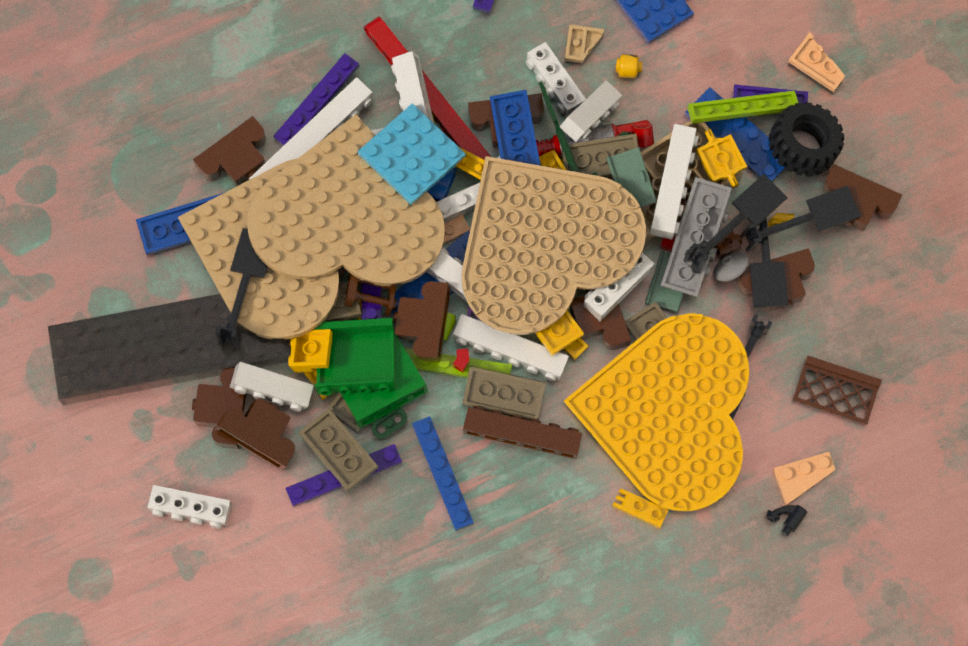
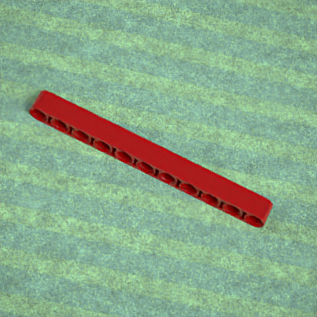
(443, 112)

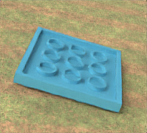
(411, 154)

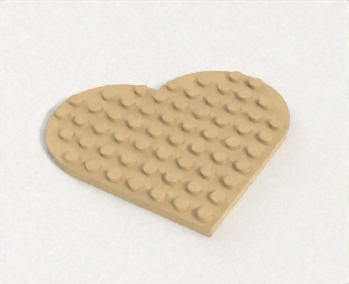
(341, 213)
(541, 239)
(272, 305)

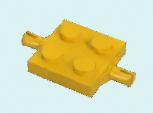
(721, 158)

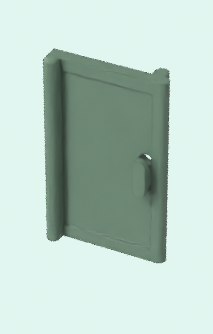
(627, 171)
(664, 297)

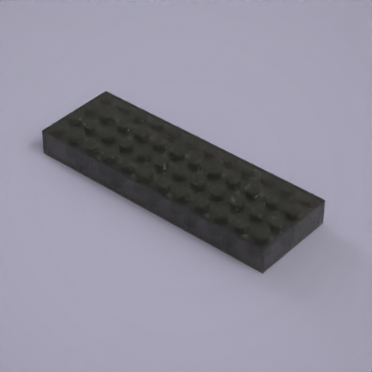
(152, 349)

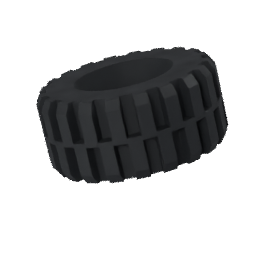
(817, 123)

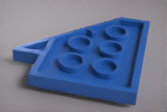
(656, 17)

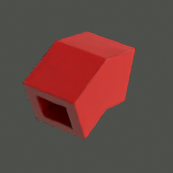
(667, 244)
(462, 360)

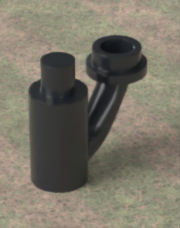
(794, 519)

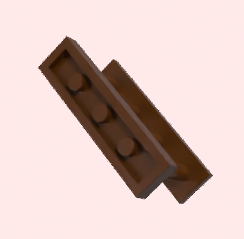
(353, 294)

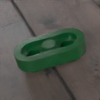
(389, 424)

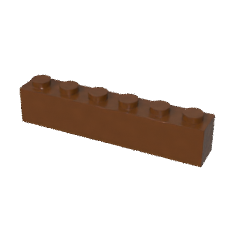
(522, 433)

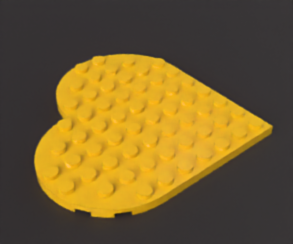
(668, 408)

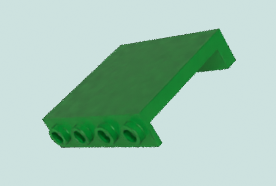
(359, 357)
(376, 404)

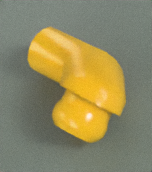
(779, 218)

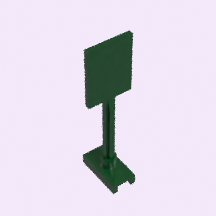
(560, 133)

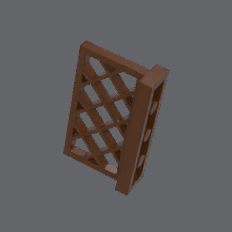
(843, 374)

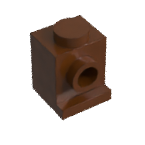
(725, 249)

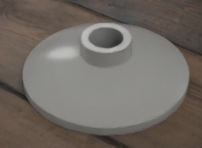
(731, 266)

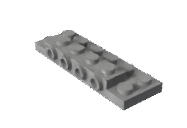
(698, 225)

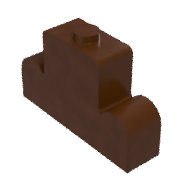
(482, 117)
(234, 154)
(868, 195)
(797, 267)
(424, 320)
(611, 326)
(213, 402)
(259, 431)

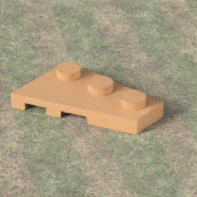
(815, 63)
(801, 475)

